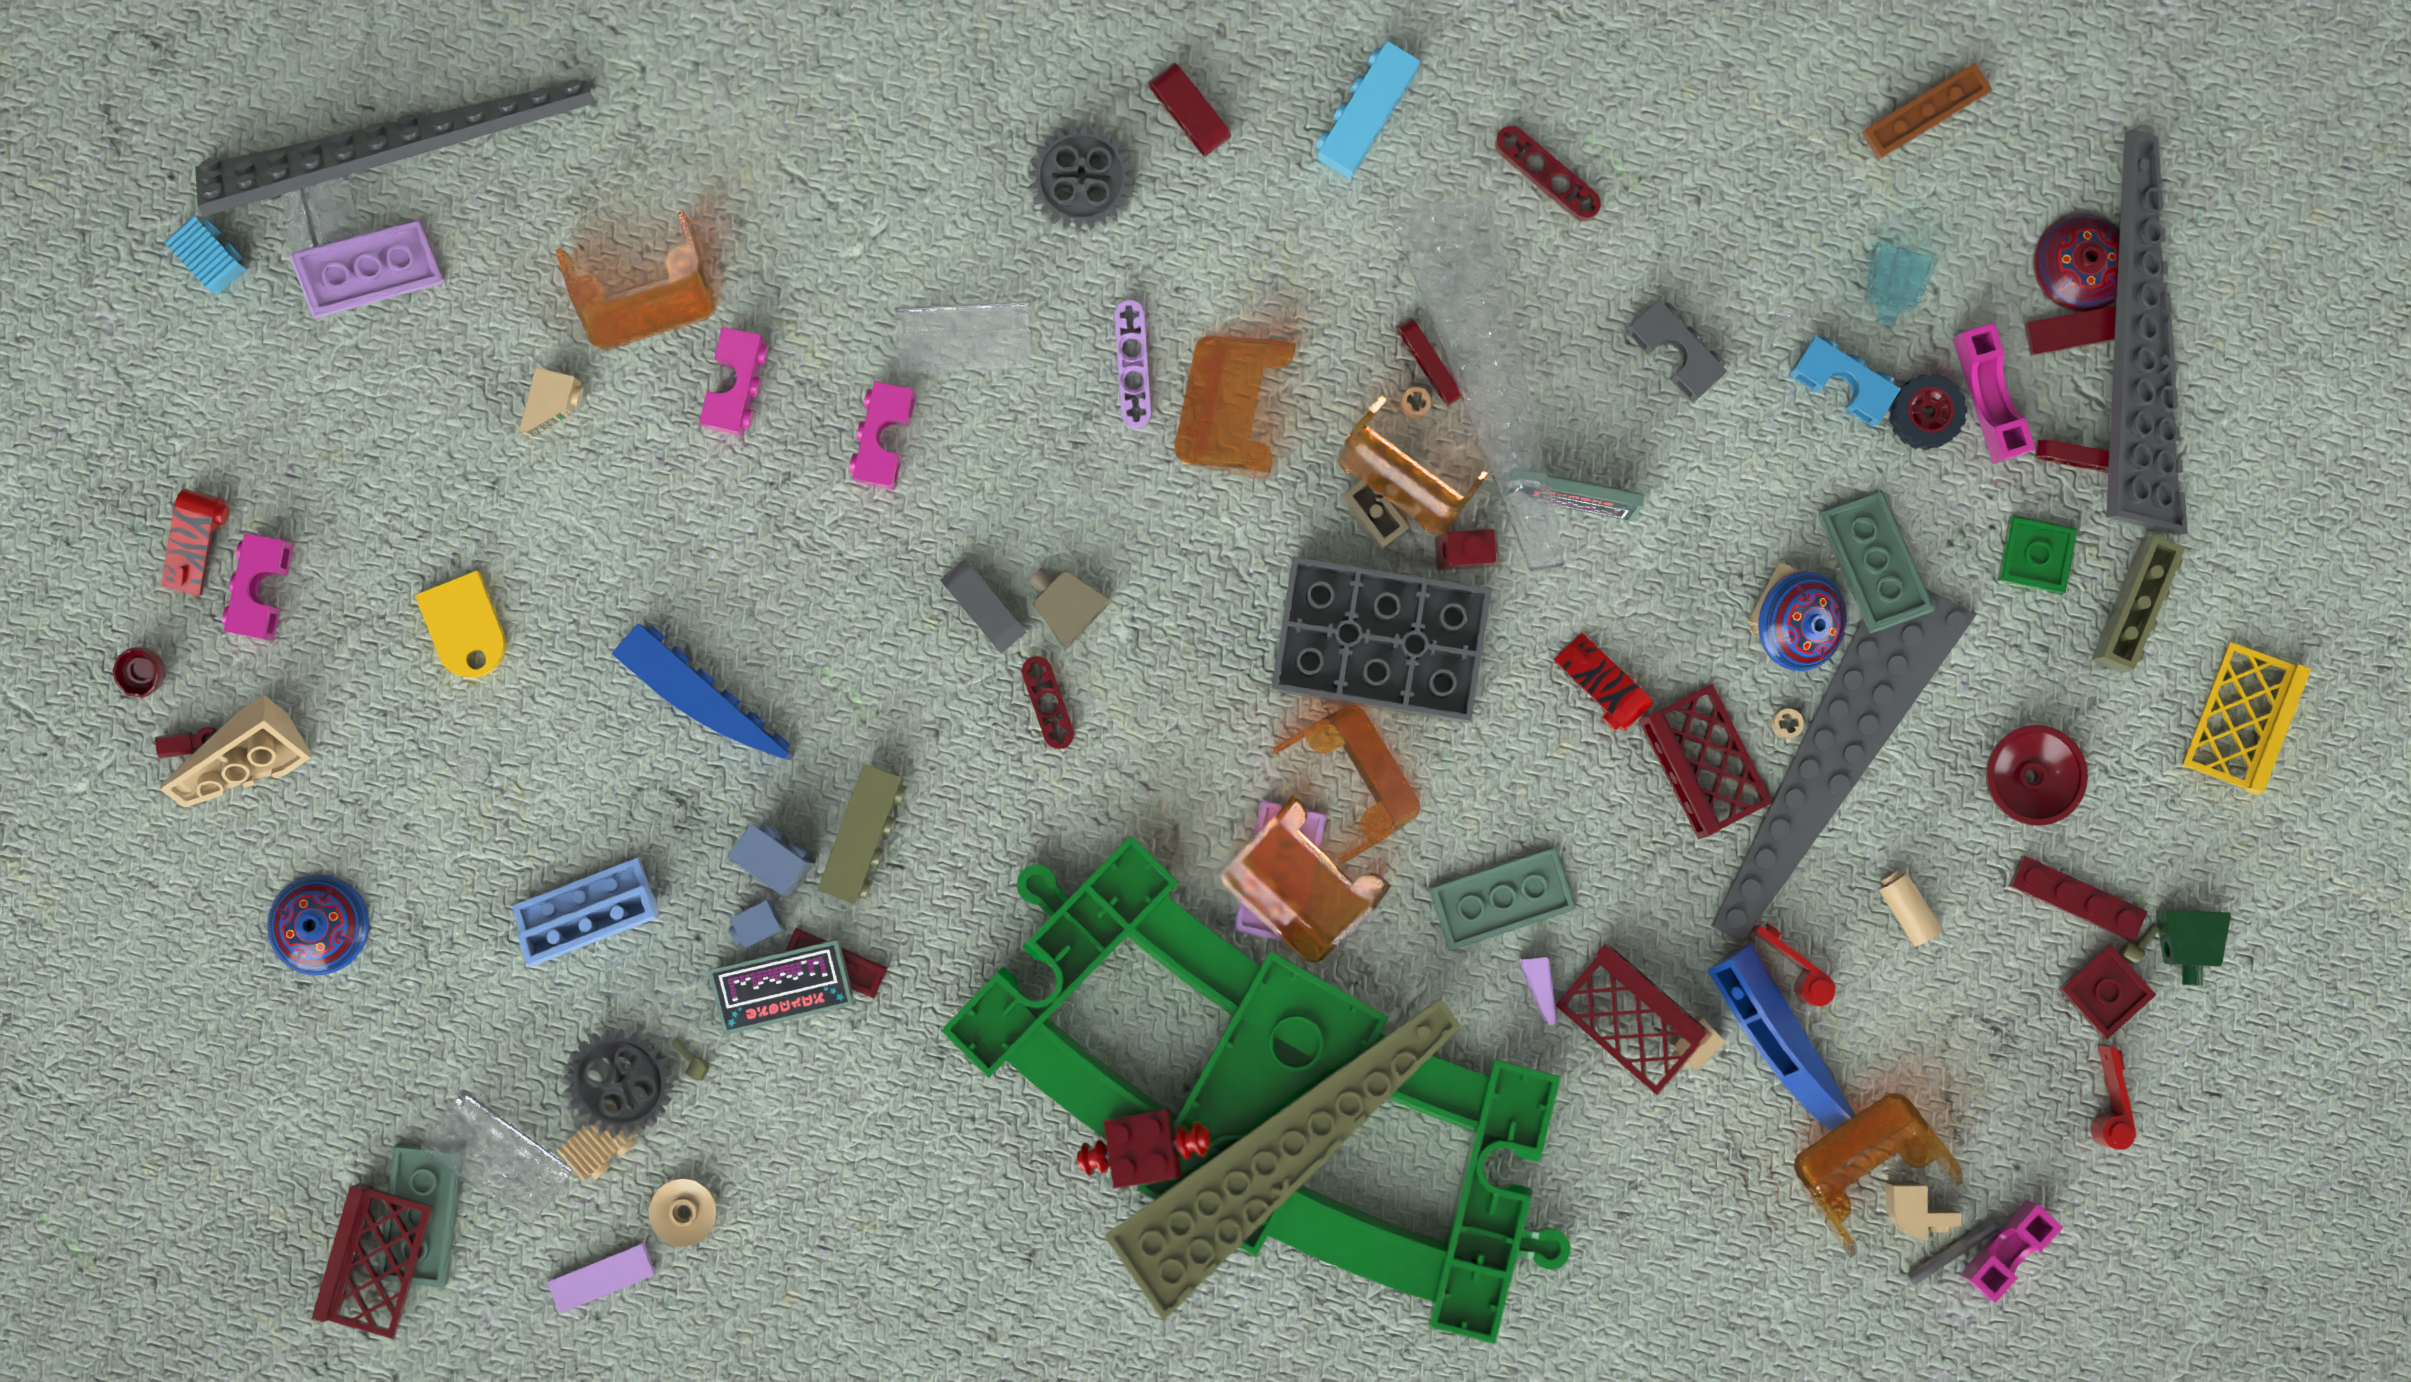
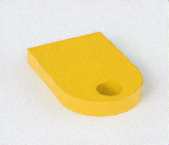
(463, 622)

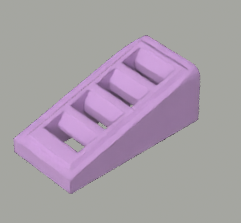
(1540, 983)

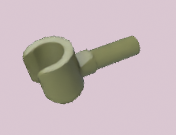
(2135, 953)
(698, 1067)

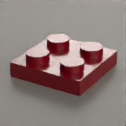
(2107, 991)

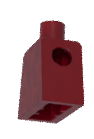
(1467, 550)

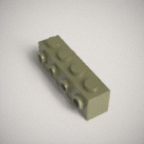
(2138, 604)
(861, 835)

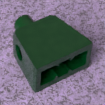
(2193, 941)

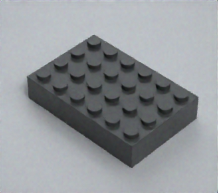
(1381, 640)

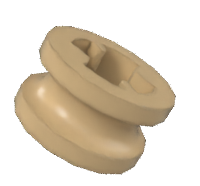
(1425, 398)
(1782, 732)

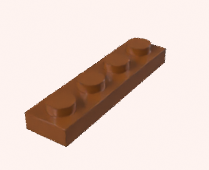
(1926, 111)

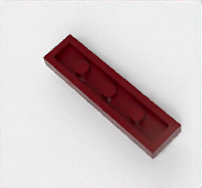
(2078, 898)

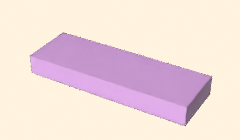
(601, 1278)

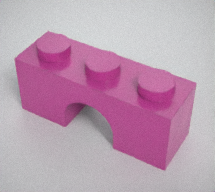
(886, 407)
(731, 410)
(257, 559)
(1995, 1265)

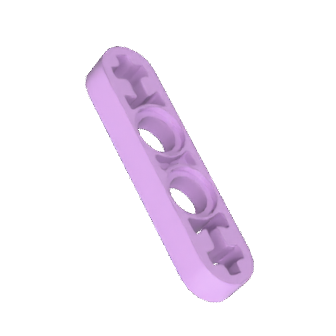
(1132, 364)

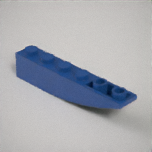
(693, 691)
(1779, 1035)

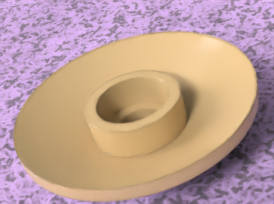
(666, 1218)

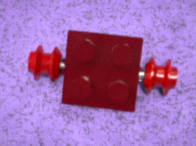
(1142, 1149)

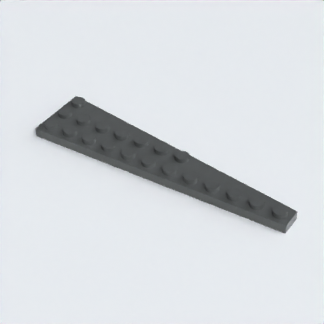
(297, 166)
(2144, 391)
(1855, 718)

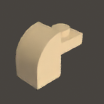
(1910, 1213)

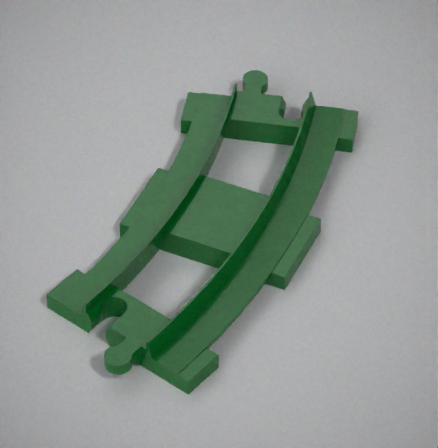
(1277, 1046)

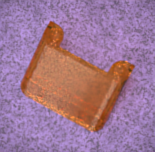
(1223, 404)
(1300, 888)

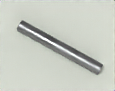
(1952, 1252)

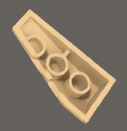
(247, 748)

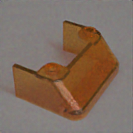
(648, 308)
(1401, 478)
(1394, 796)
(1860, 1146)

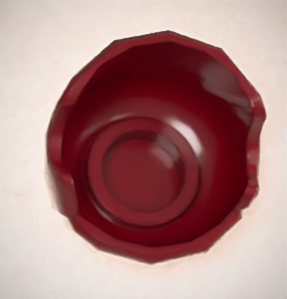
(139, 672)

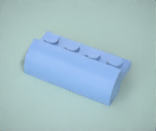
(584, 912)

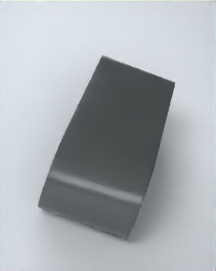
(983, 606)

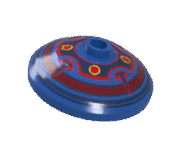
(1790, 616)
(339, 921)

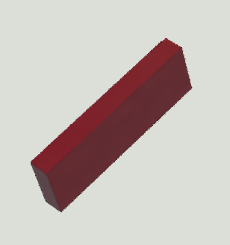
(2071, 331)
(863, 973)

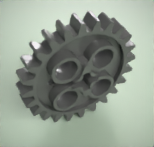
(1084, 149)
(590, 1095)

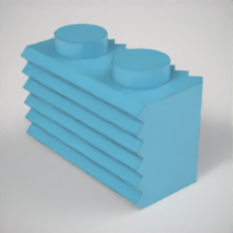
(205, 255)

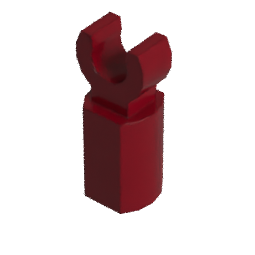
(181, 743)

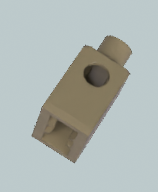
(1066, 604)

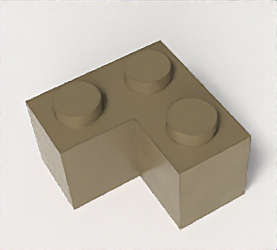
(1375, 515)

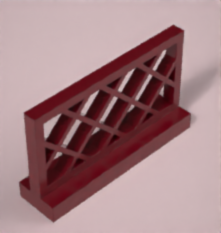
(1678, 768)
(1654, 998)
(344, 1252)

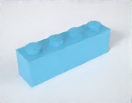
(1368, 109)

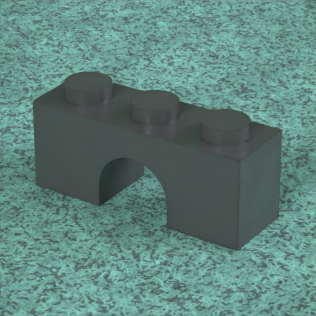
(1662, 327)

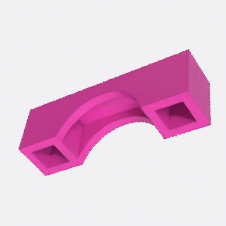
(1982, 366)

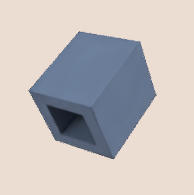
(756, 924)

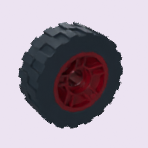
(1928, 393)

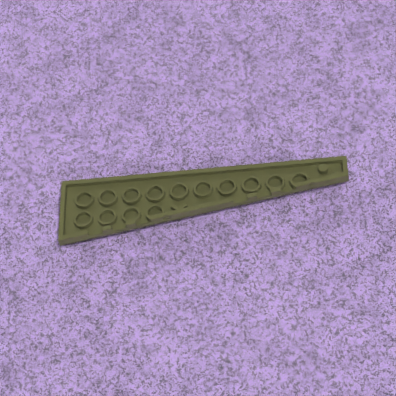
(1211, 1212)

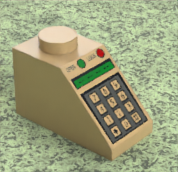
(549, 401)

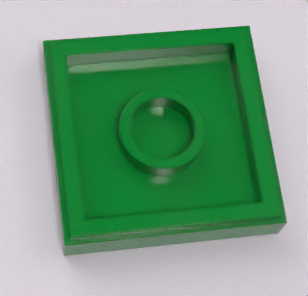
(2037, 554)

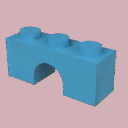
(1870, 390)

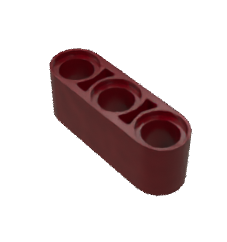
(1189, 109)

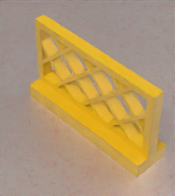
(2273, 731)

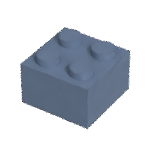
(772, 859)

